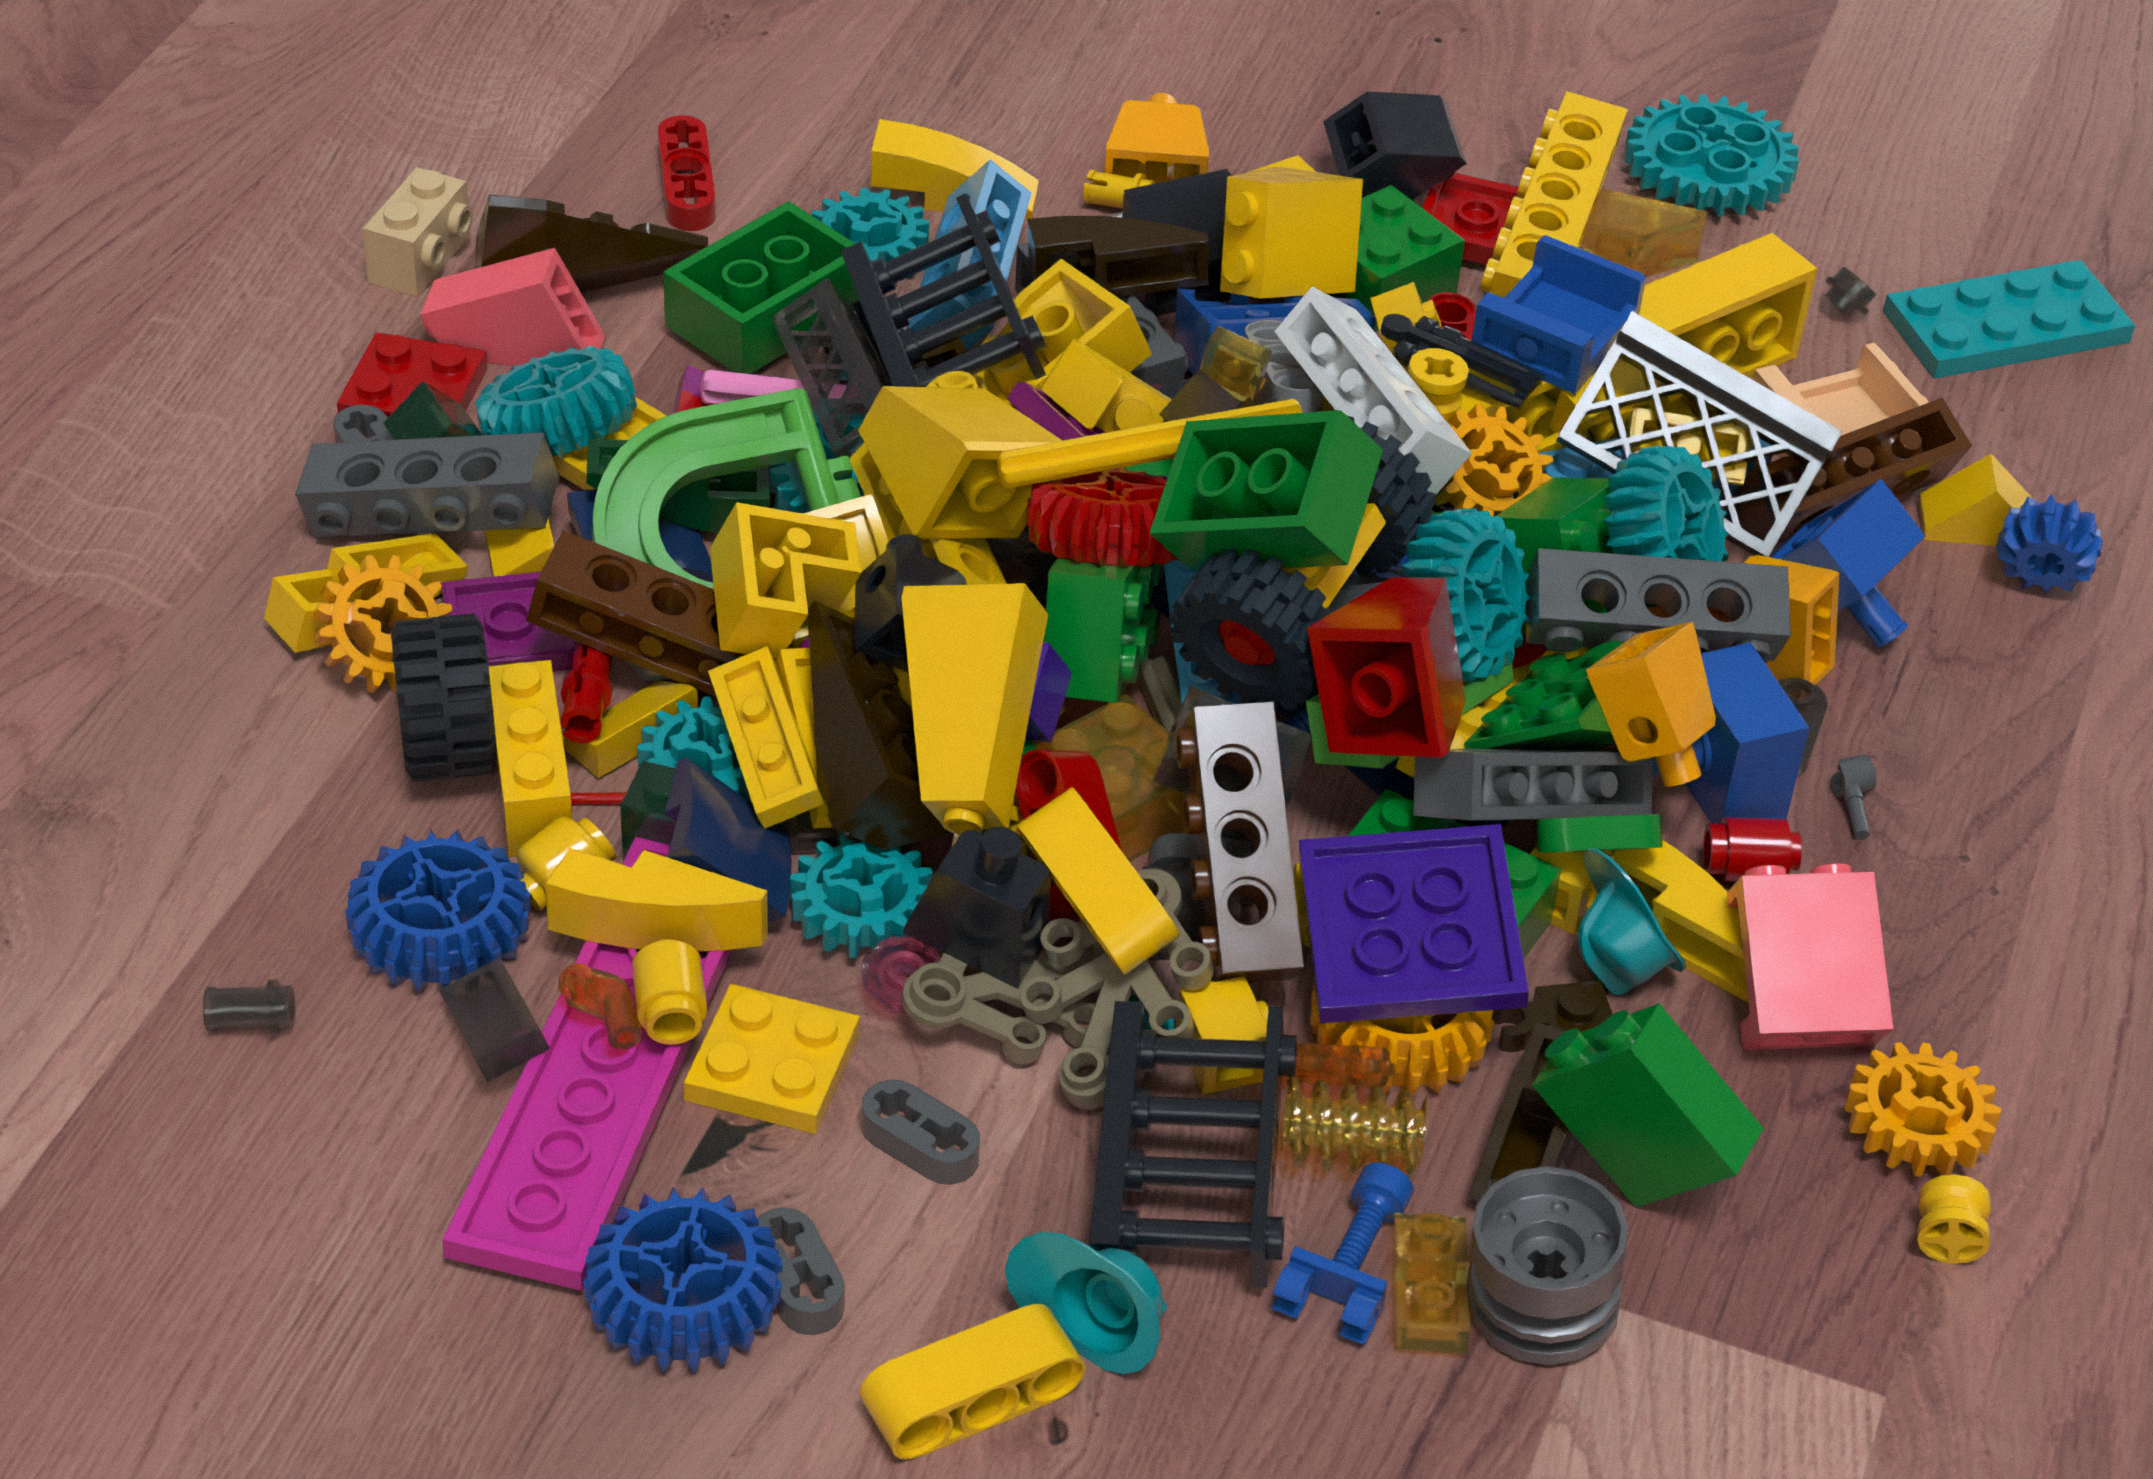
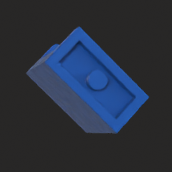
(1561, 313)

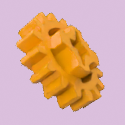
(1498, 461)
(357, 618)
(1922, 1109)

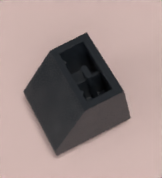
(1395, 142)
(1190, 203)

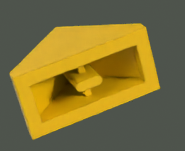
(1970, 504)

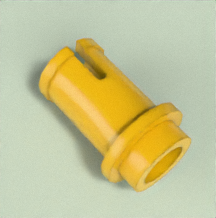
(1109, 188)

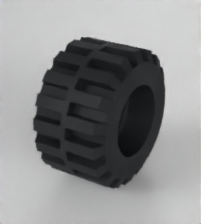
(444, 697)

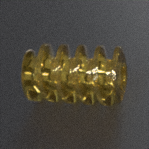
(1353, 1126)

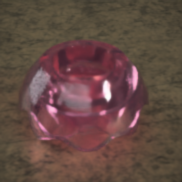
(887, 962)

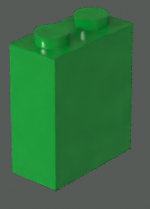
(1647, 1105)

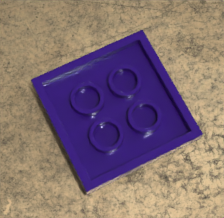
(1412, 924)

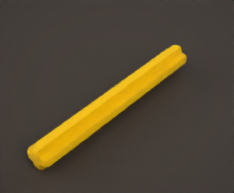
(1112, 448)

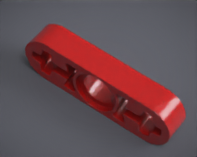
(680, 186)

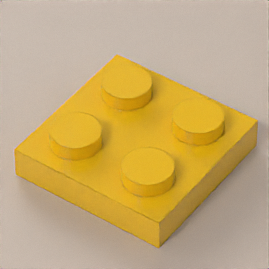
(772, 1058)

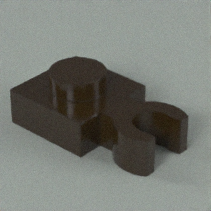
(1559, 1006)

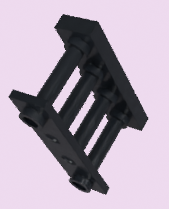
(890, 314)
(1134, 1109)

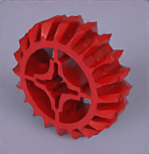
(1099, 518)

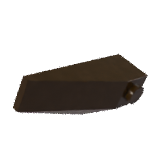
(591, 248)
(863, 740)

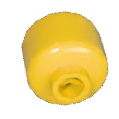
(547, 848)

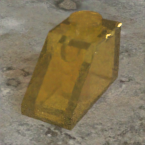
(1644, 232)

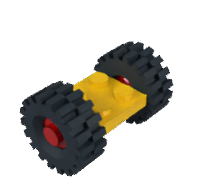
(1252, 616)

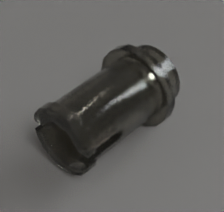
(250, 1007)

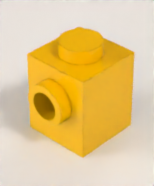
(1230, 1013)

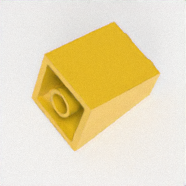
(1290, 233)
(942, 459)

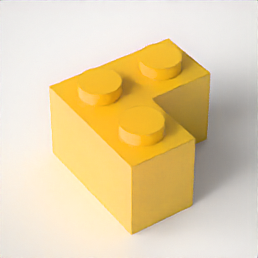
(773, 568)

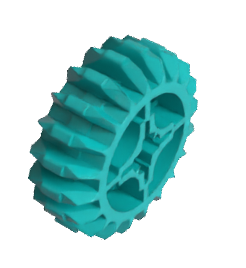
(564, 395)
(1665, 507)
(1482, 584)

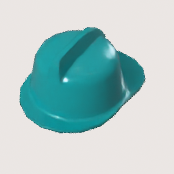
(1619, 931)
(1100, 1298)

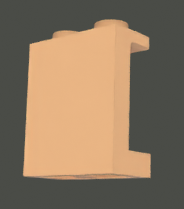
(1851, 398)

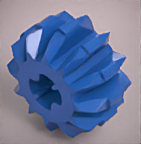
(2049, 544)

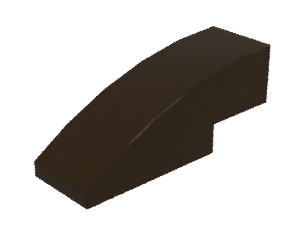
(1121, 252)
(1526, 1127)

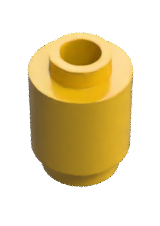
(669, 991)

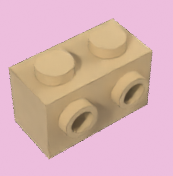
(417, 231)

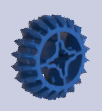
(437, 909)
(683, 1279)

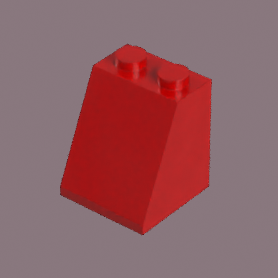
(1390, 671)

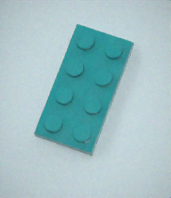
(2008, 318)

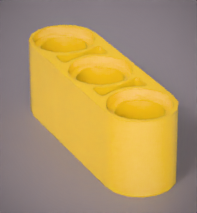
(1098, 881)
(972, 1381)

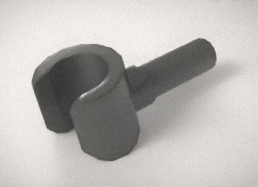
(1854, 778)

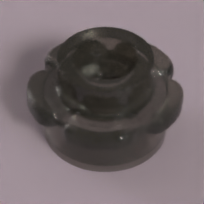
(1848, 292)

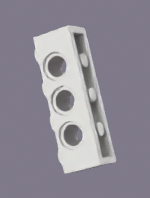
(1369, 383)

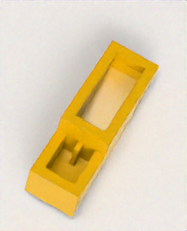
(933, 163)
(297, 595)
(653, 903)
(1691, 913)

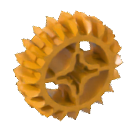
(1416, 1044)

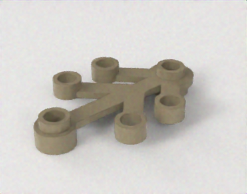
(1101, 973)
(961, 998)

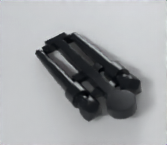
(1478, 357)

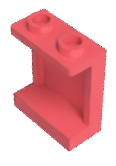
(1812, 958)

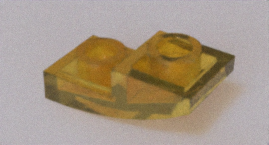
(1236, 365)
(1430, 1283)

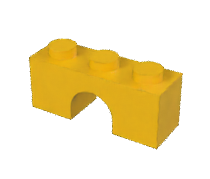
(528, 750)

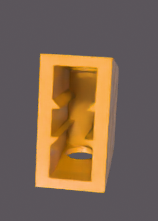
(1157, 140)
(1813, 621)
(1657, 699)

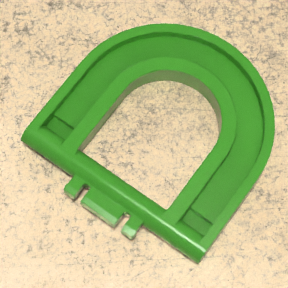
(707, 445)

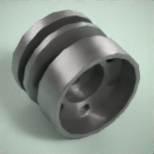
(1547, 1265)

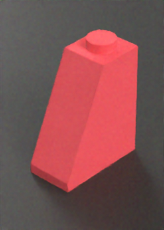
(512, 310)

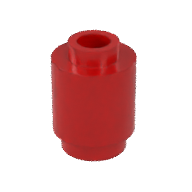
(1748, 843)

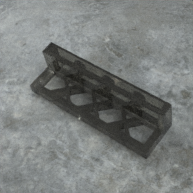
(850, 359)

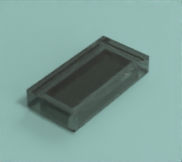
(494, 1019)

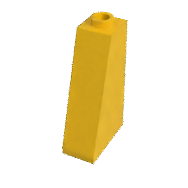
(971, 695)

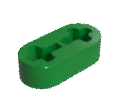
(1599, 832)

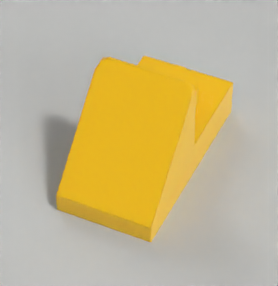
(1101, 391)

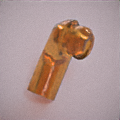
(604, 998)

